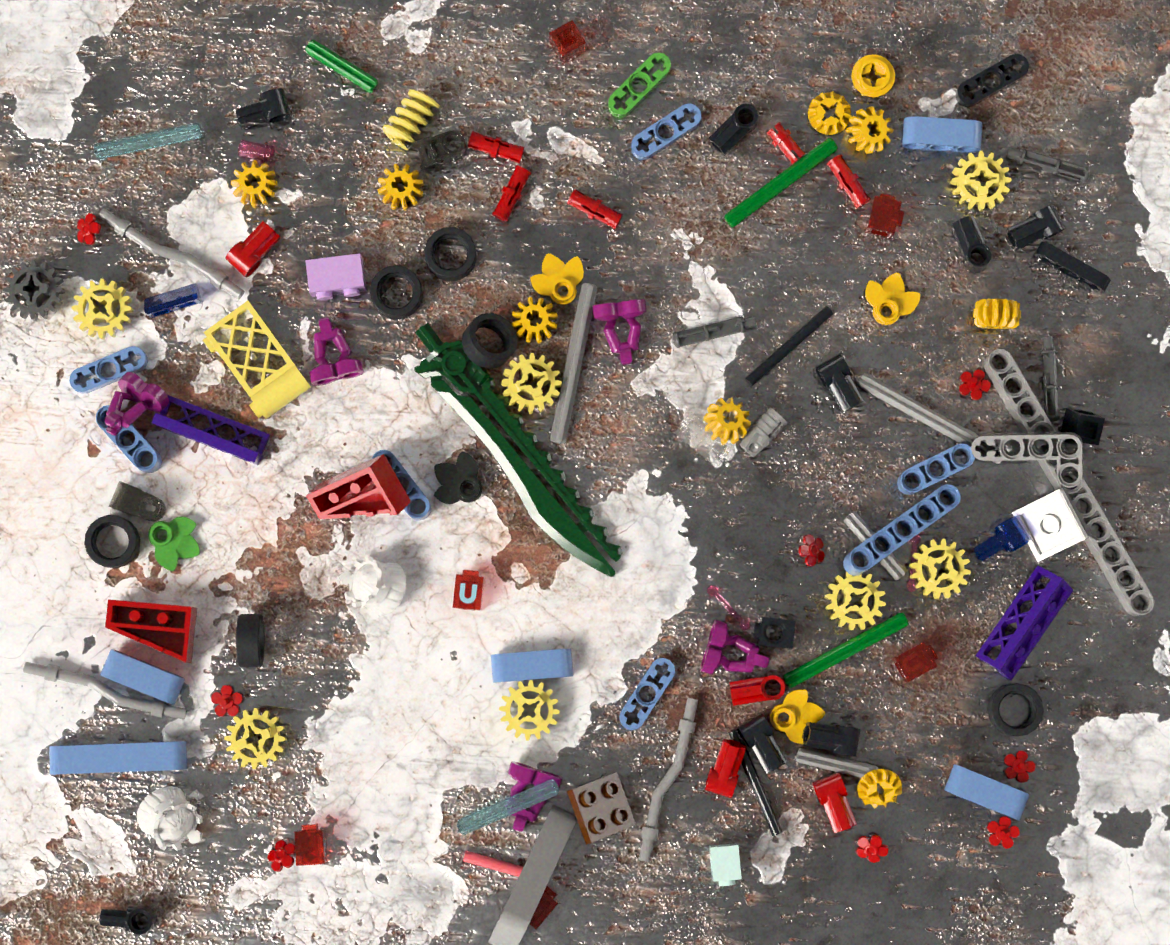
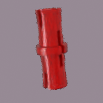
(496, 147)
(848, 181)
(511, 193)
(595, 209)

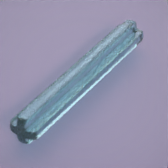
(147, 141)
(508, 807)

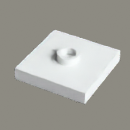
(1050, 524)

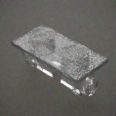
(694, 434)

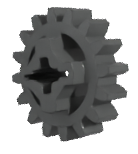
(33, 279)

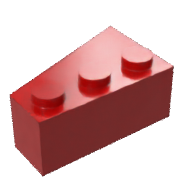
(361, 490)
(155, 625)

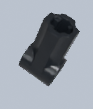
(733, 130)
(1041, 225)
(969, 242)
(836, 376)
(760, 738)
(838, 739)

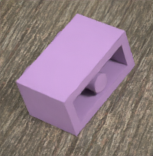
(336, 276)

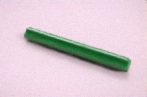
(781, 182)
(845, 650)

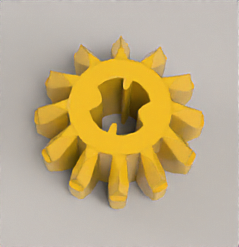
(861, 131)
(408, 179)
(245, 188)
(997, 313)
(544, 316)
(727, 431)

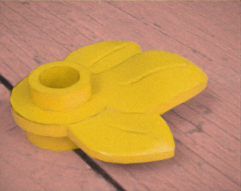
(557, 275)
(892, 296)
(798, 712)

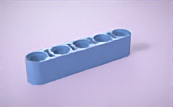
(910, 520)
(118, 757)

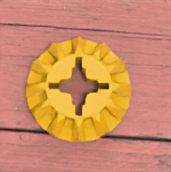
(881, 67)
(831, 125)
(887, 779)

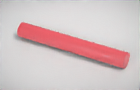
(492, 863)

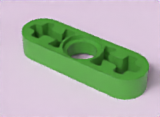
(658, 76)

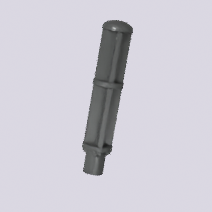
(1049, 164)
(712, 331)
(1050, 379)

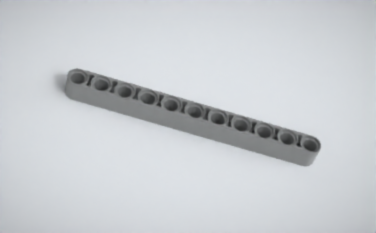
(1094, 513)

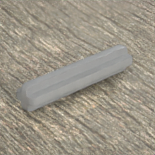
(863, 532)
(833, 763)

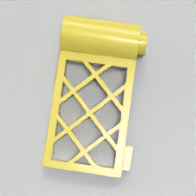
(282, 384)

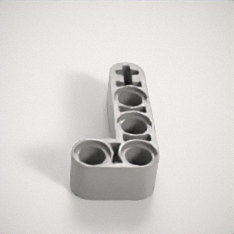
(1028, 452)

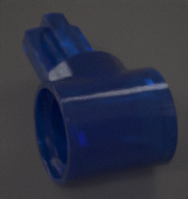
(1008, 536)

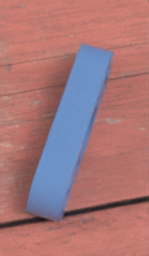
(645, 136)
(92, 384)
(658, 692)

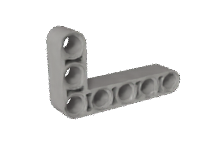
(533, 878)

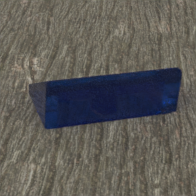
(172, 301)

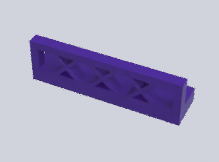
(203, 437)
(1030, 624)

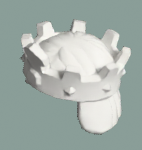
(375, 585)
(169, 818)

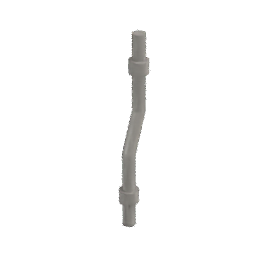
(217, 279)
(54, 673)
(650, 831)

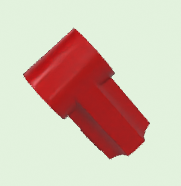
(248, 254)
(753, 690)
(723, 775)
(832, 795)

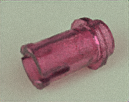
(258, 151)

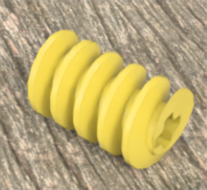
(409, 118)

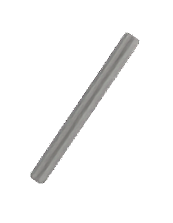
(573, 363)
(921, 412)

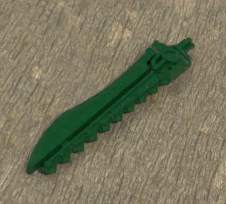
(451, 362)

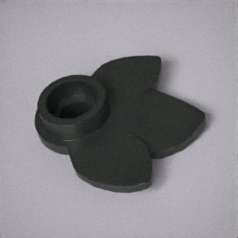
(455, 478)

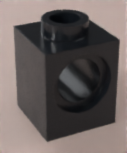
(1085, 424)
(787, 632)

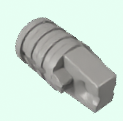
(763, 432)

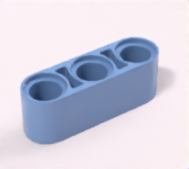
(942, 134)
(137, 449)
(946, 461)
(413, 490)
(531, 665)
(142, 676)
(986, 792)

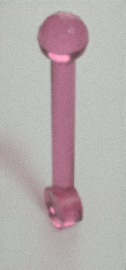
(915, 541)
(713, 592)

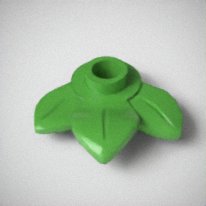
(177, 544)

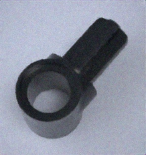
(272, 107)
(127, 918)

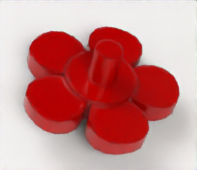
(88, 229)
(974, 384)
(812, 550)
(227, 701)
(1018, 766)
(1002, 832)
(871, 848)
(281, 856)

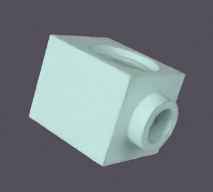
(725, 863)

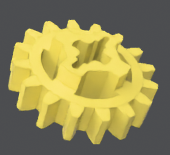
(980, 192)
(94, 315)
(542, 379)
(951, 575)
(863, 610)
(538, 720)
(243, 743)

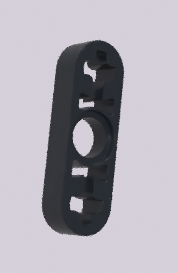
(1012, 77)
(1072, 267)

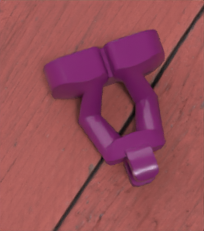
(628, 310)
(344, 368)
(134, 389)
(714, 656)
(524, 776)

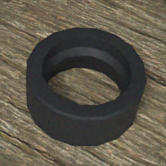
(448, 233)
(396, 271)
(502, 328)
(91, 538)
(250, 640)
(1030, 694)

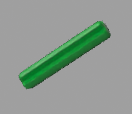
(341, 66)

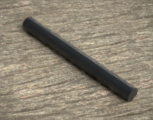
(789, 346)
(757, 787)

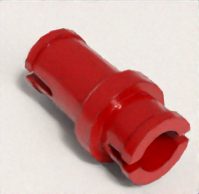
(785, 142)

